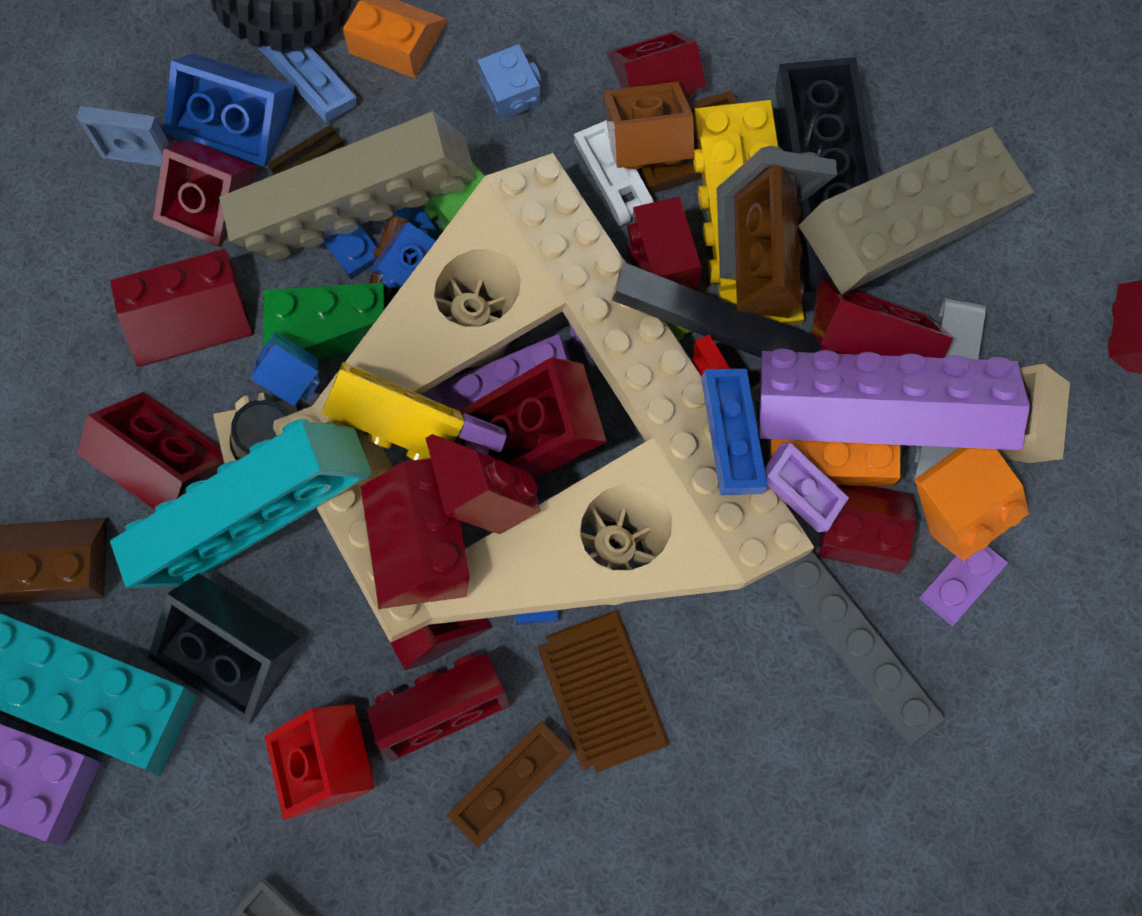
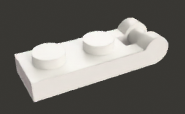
(613, 181)

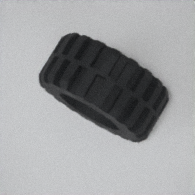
(282, 21)

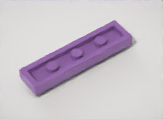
(479, 382)

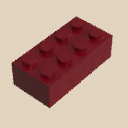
(544, 415)

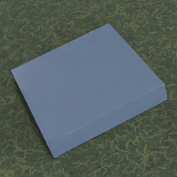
(124, 135)

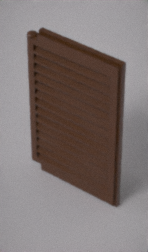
(602, 693)

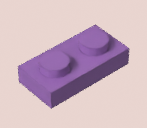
(804, 487)
(962, 584)

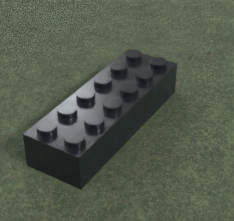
(825, 115)

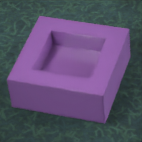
(482, 435)

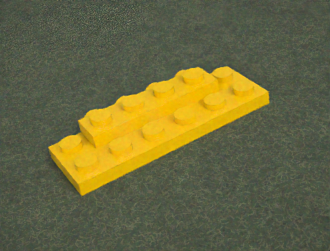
(725, 141)

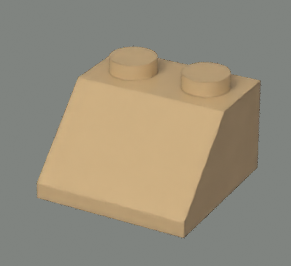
(1046, 417)

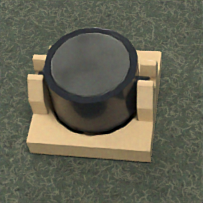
(248, 424)

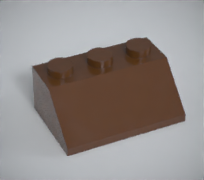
(768, 245)
(52, 561)

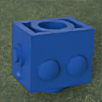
(390, 263)

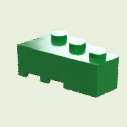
(324, 317)

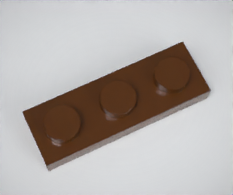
(509, 784)

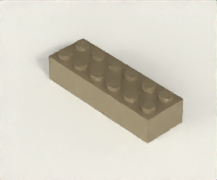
(349, 187)
(914, 209)

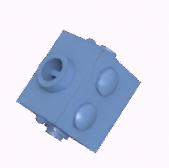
(510, 81)

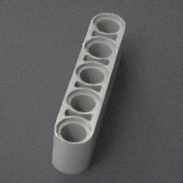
(965, 324)

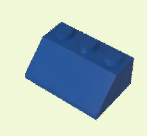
(226, 107)

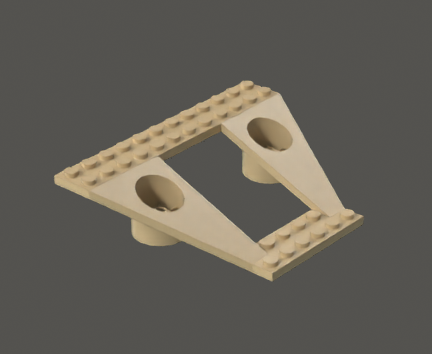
(530, 253)

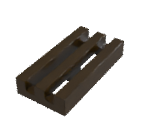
(307, 150)

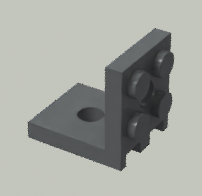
(806, 172)

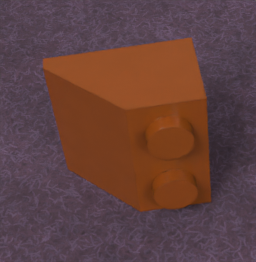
(649, 125)

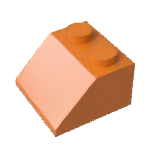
(392, 34)
(970, 499)

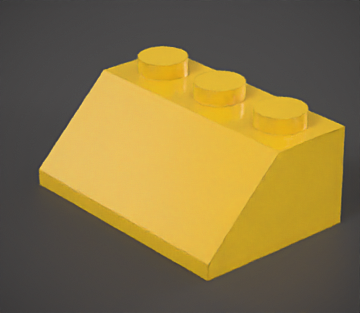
(389, 412)

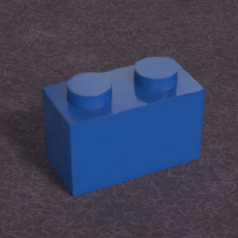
(286, 369)

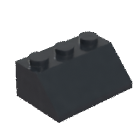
(222, 646)

